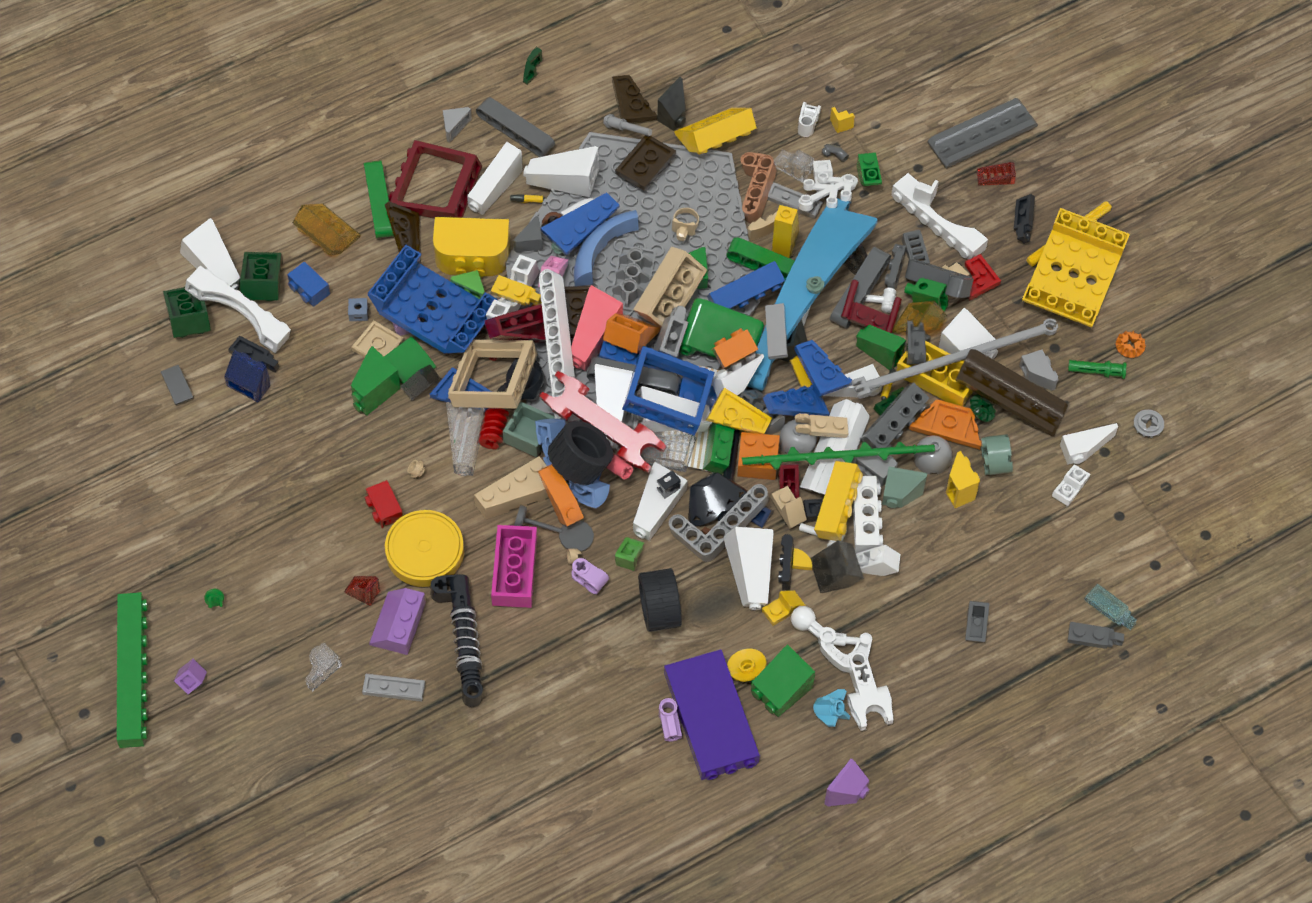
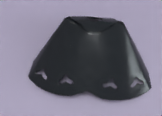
(533, 385)
(712, 495)

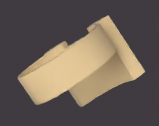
(684, 229)

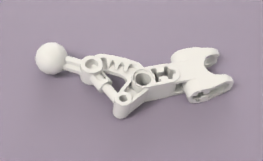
(867, 696)

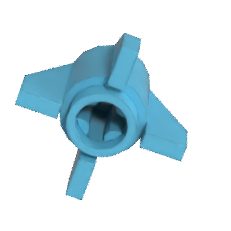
(831, 707)

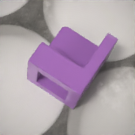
(190, 676)

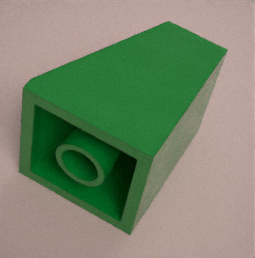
(374, 382)
(783, 681)

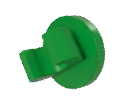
(214, 598)

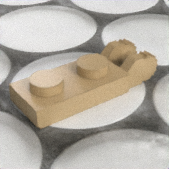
(822, 425)

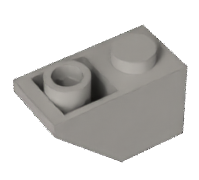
(1038, 370)

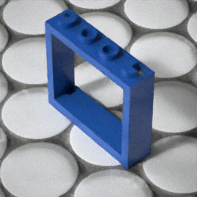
(659, 412)

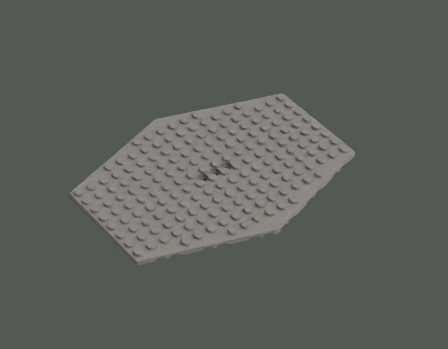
(631, 260)

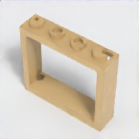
(521, 349)

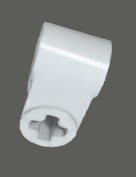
(808, 118)

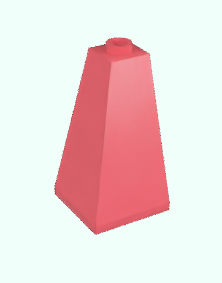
(592, 325)

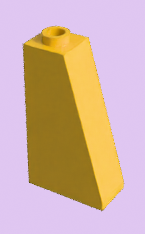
(785, 230)

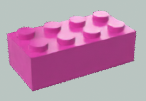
(514, 566)

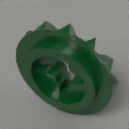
(985, 414)

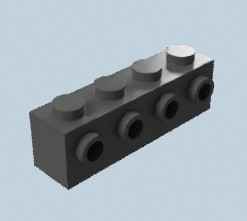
(895, 417)

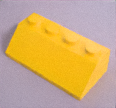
(717, 129)

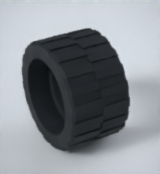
(580, 452)
(660, 599)

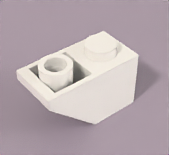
(879, 561)

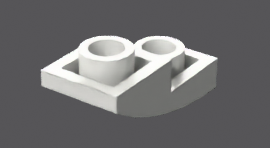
(1071, 485)

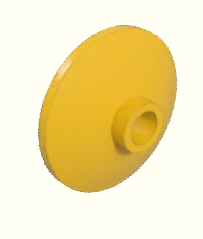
(746, 664)

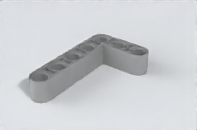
(722, 527)

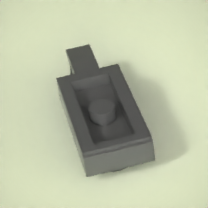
(895, 266)
(1093, 635)

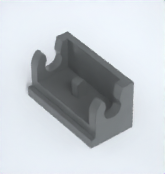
(915, 343)

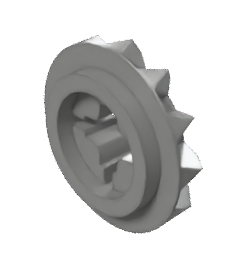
(1156, 421)

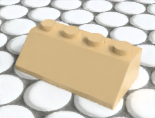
(670, 286)

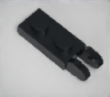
(786, 561)

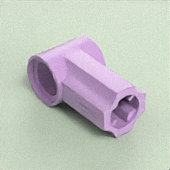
(670, 721)

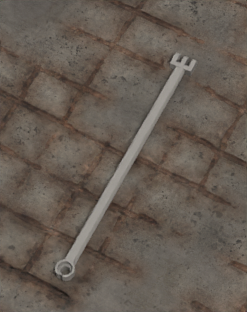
(866, 386)

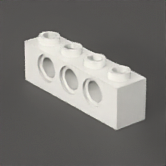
(863, 540)

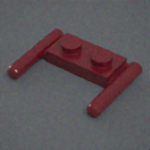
(867, 316)

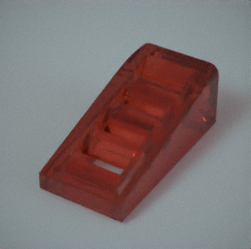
(997, 180)

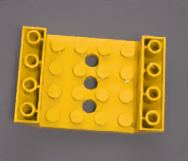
(1079, 247)

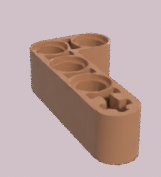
(756, 166)

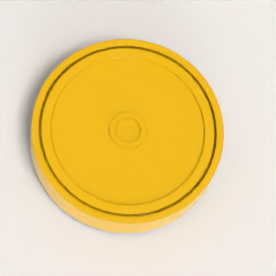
(424, 547)

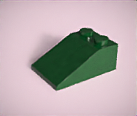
(261, 276)
(186, 313)

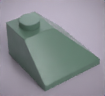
(903, 487)

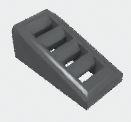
(912, 239)

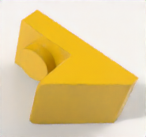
(782, 607)

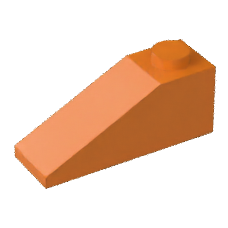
(560, 496)

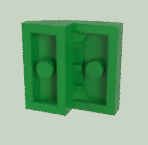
(408, 359)

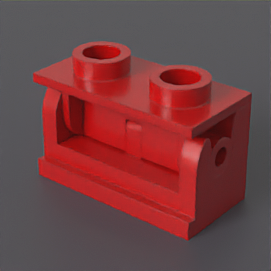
(383, 503)

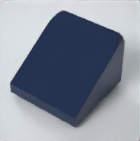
(762, 517)

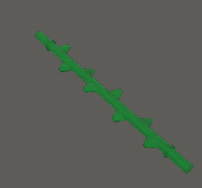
(847, 455)

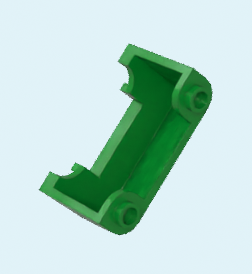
(711, 323)

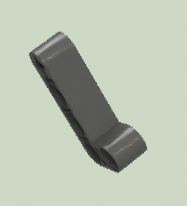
(957, 284)

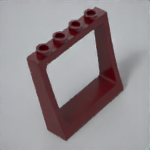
(465, 182)

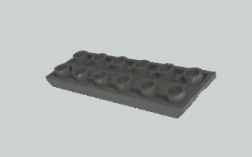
(982, 132)

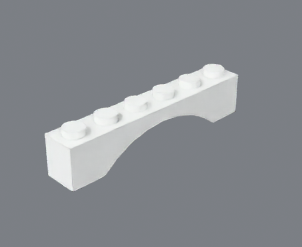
(964, 239)
(208, 287)

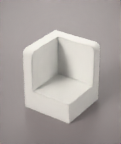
(925, 193)

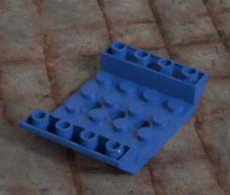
(410, 287)

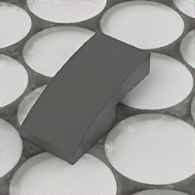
(176, 384)

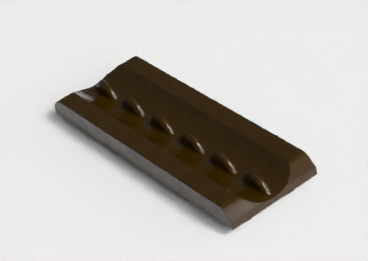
(1012, 392)

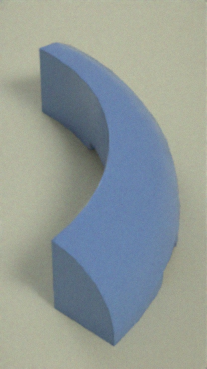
(597, 241)
(589, 495)

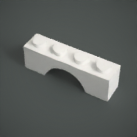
(524, 271)

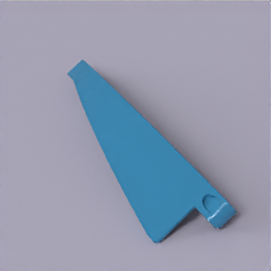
(822, 254)

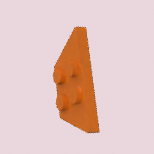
(949, 422)

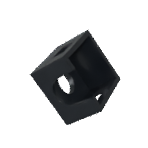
(670, 487)

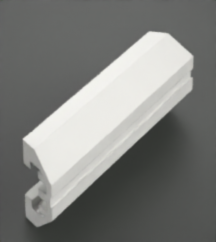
(819, 474)

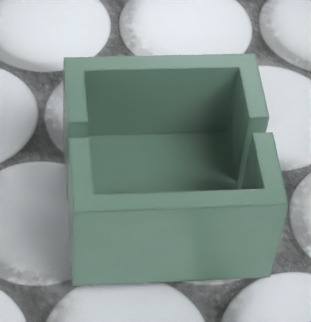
(524, 435)

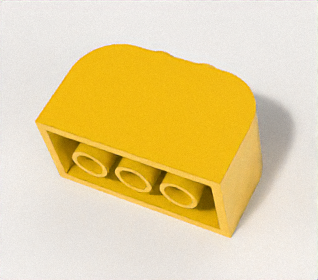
(471, 245)

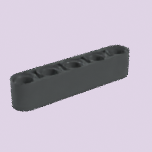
(515, 127)
(867, 277)
(649, 377)

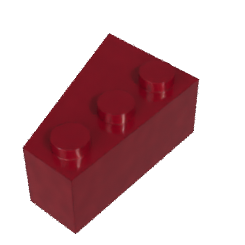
(518, 325)

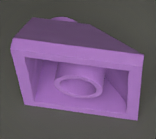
(848, 786)

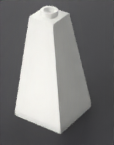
(565, 171)
(206, 249)
(611, 390)
(671, 401)
(751, 563)

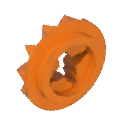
(1128, 350)

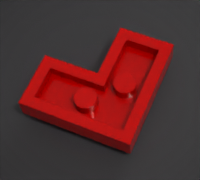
(983, 275)

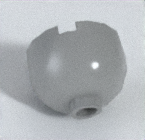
(790, 438)
(935, 461)

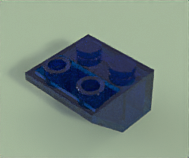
(247, 376)

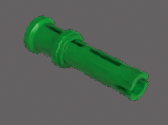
(1106, 368)

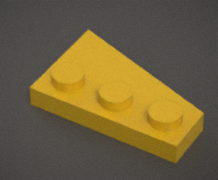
(738, 414)

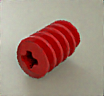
(493, 427)

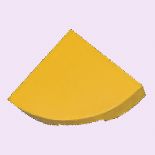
(801, 560)

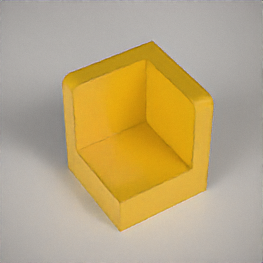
(841, 121)

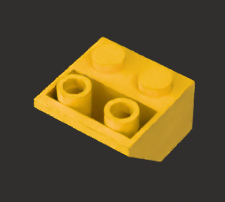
(962, 482)

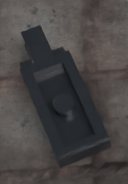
(1024, 217)
(255, 352)

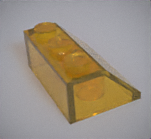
(325, 228)

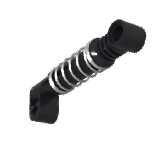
(463, 617)

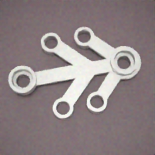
(847, 182)

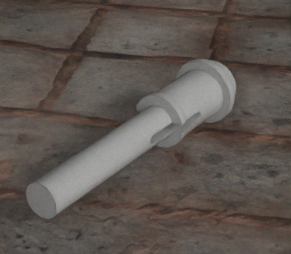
(621, 124)

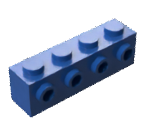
(748, 287)

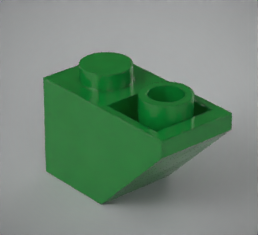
(868, 169)

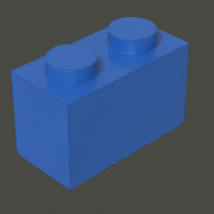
(308, 284)

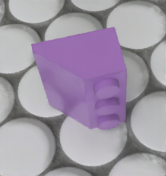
(398, 620)

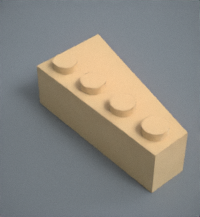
(513, 490)

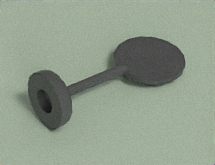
(577, 535)

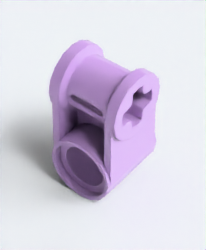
(589, 576)

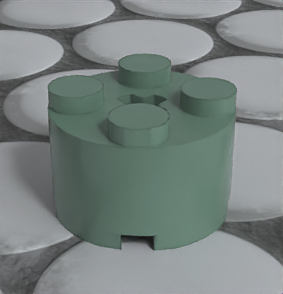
(996, 454)

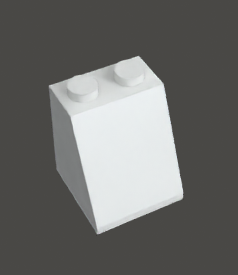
(965, 333)

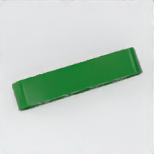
(378, 198)
(755, 256)

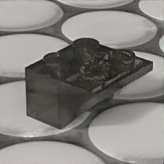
(836, 567)

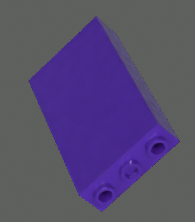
(711, 715)

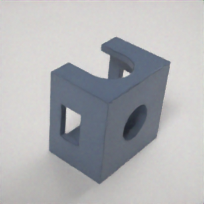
(362, 312)

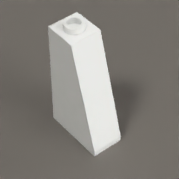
(496, 178)
(653, 507)

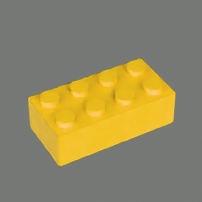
(940, 380)

